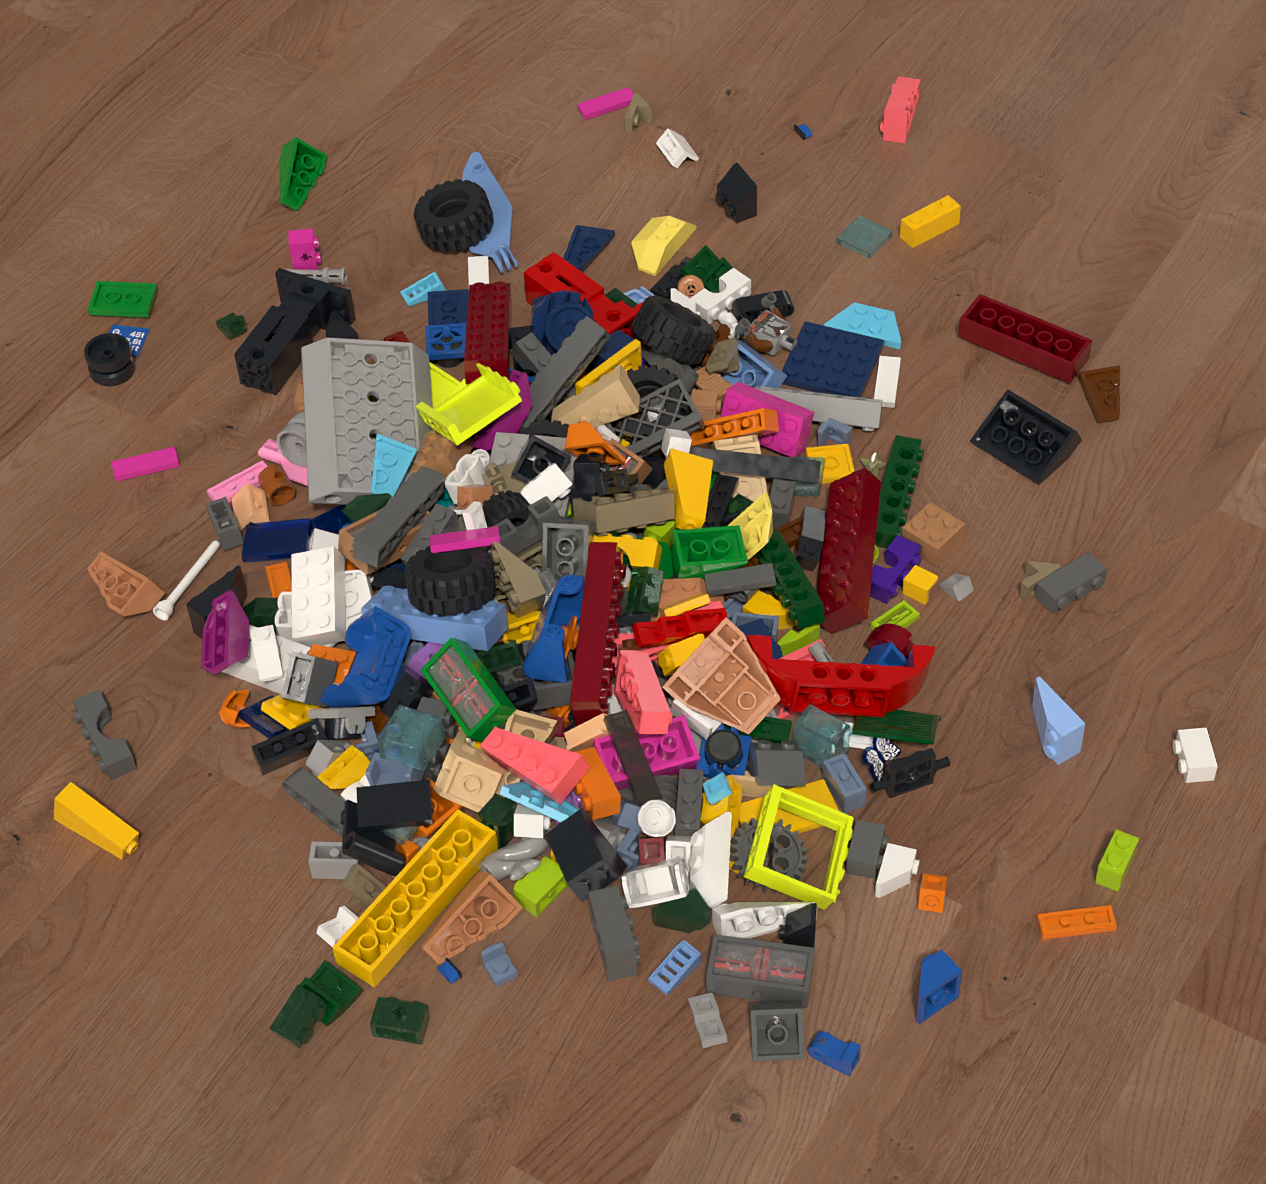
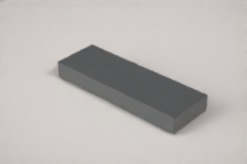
(740, 579)

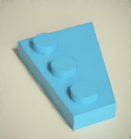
(390, 465)
(532, 798)

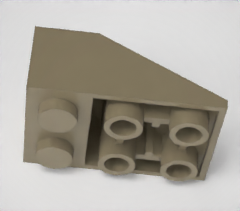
(518, 582)

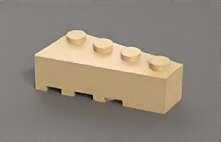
(602, 402)
(530, 726)

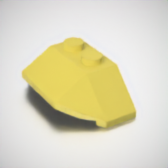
(660, 242)
(755, 525)

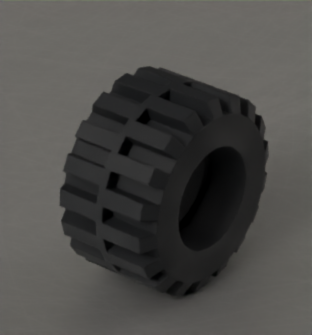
(504, 506)

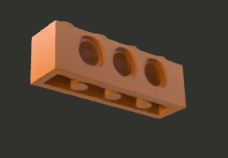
(748, 423)

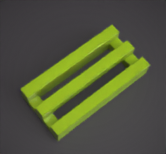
(903, 620)

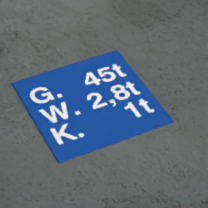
(135, 336)

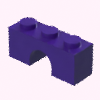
(902, 557)

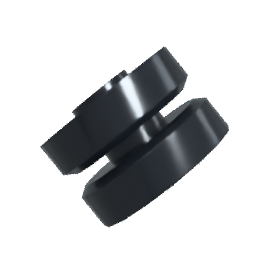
(109, 359)

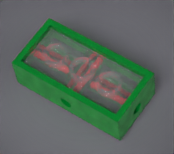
(467, 689)

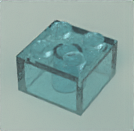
(821, 735)
(411, 737)

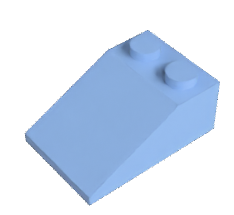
(1057, 724)

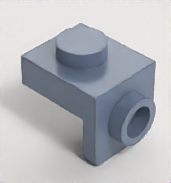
(834, 431)

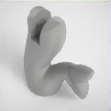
(514, 859)

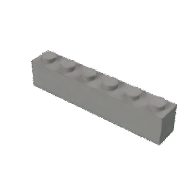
(844, 409)

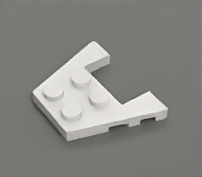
(357, 594)

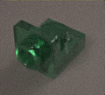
(232, 325)

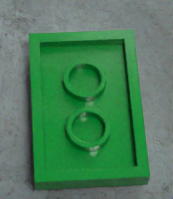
(122, 299)

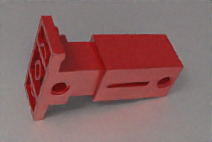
(557, 274)

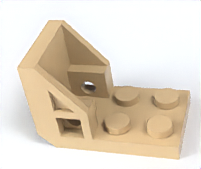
(748, 486)
(467, 775)

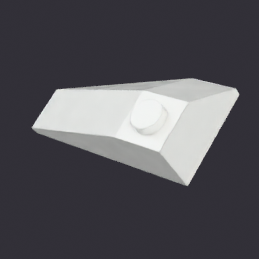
(752, 918)

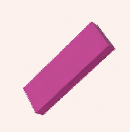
(605, 103)
(145, 464)
(464, 539)

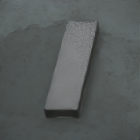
(632, 757)

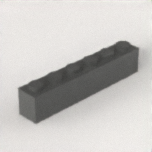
(565, 368)
(398, 516)

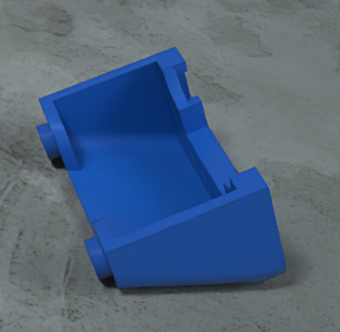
(546, 650)
(380, 651)

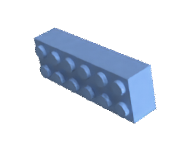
(478, 628)

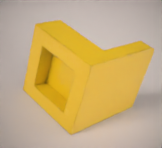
(918, 584)

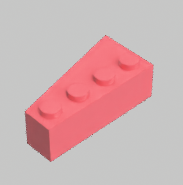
(900, 109)
(641, 693)
(539, 764)

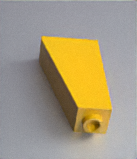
(690, 481)
(94, 822)

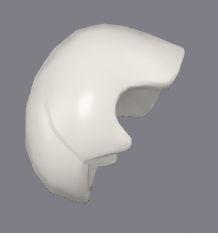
(656, 818)

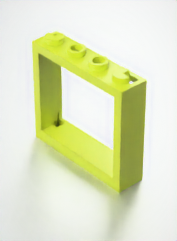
(814, 812)

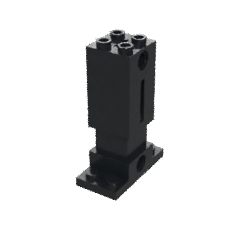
(275, 344)

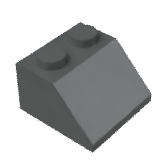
(776, 763)
(777, 1030)

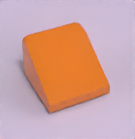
(409, 849)

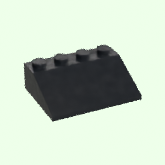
(1026, 438)

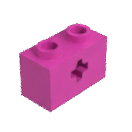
(303, 249)

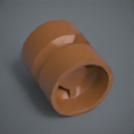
(276, 485)

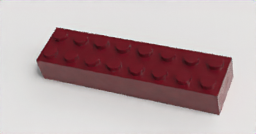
(488, 329)
(849, 549)
(598, 632)

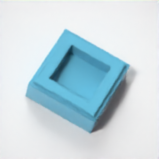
(717, 788)

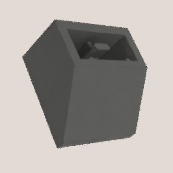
(308, 678)

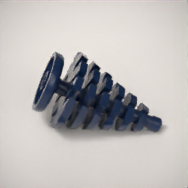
(556, 317)

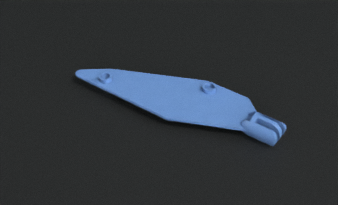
(497, 241)

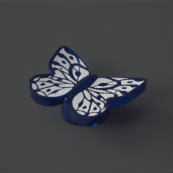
(877, 755)

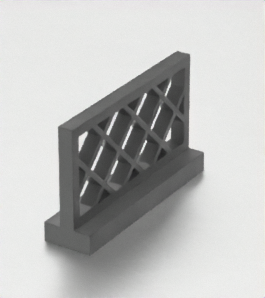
(653, 442)

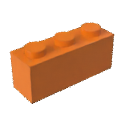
(597, 788)

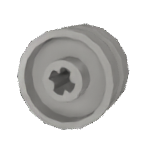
(292, 440)

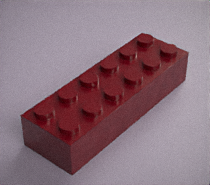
(1024, 338)

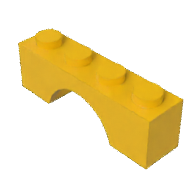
(640, 552)

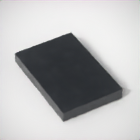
(394, 805)

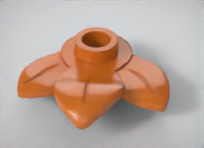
(571, 636)

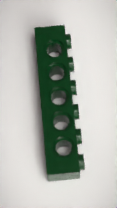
(897, 487)
(792, 584)

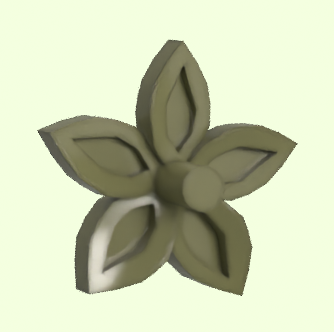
(873, 464)

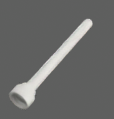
(164, 608)

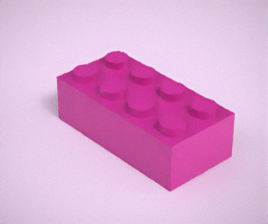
(793, 420)
(663, 751)

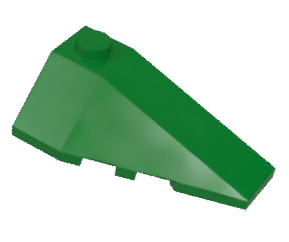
(298, 170)

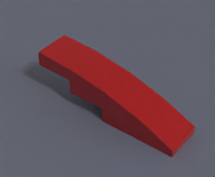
(678, 628)

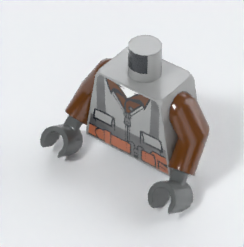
(769, 331)

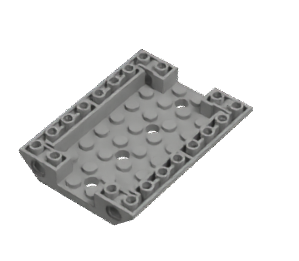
(343, 418)

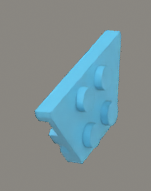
(869, 322)

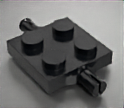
(910, 773)

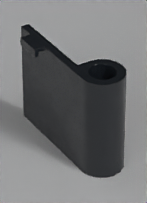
(370, 846)

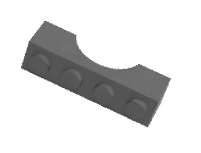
(534, 356)
(113, 754)

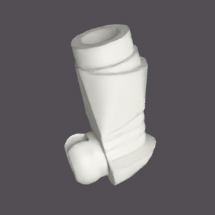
(729, 319)

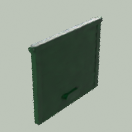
(899, 726)

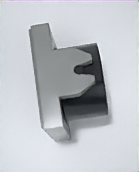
(342, 721)

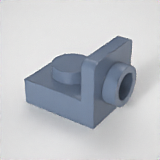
(369, 741)
(629, 849)
(498, 964)

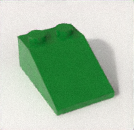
(707, 550)

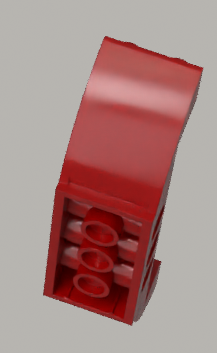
(843, 686)

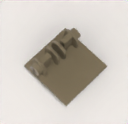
(502, 479)

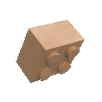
(935, 532)

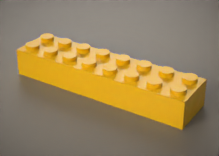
(414, 898)

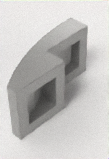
(707, 1020)

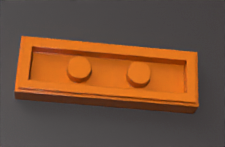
(1076, 922)

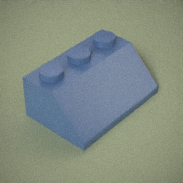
(754, 369)

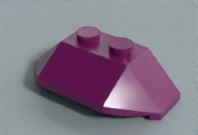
(510, 420)
(224, 634)

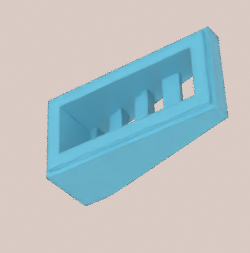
(425, 285)

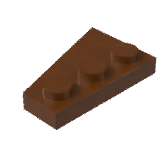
(1103, 392)

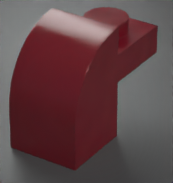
(891, 633)

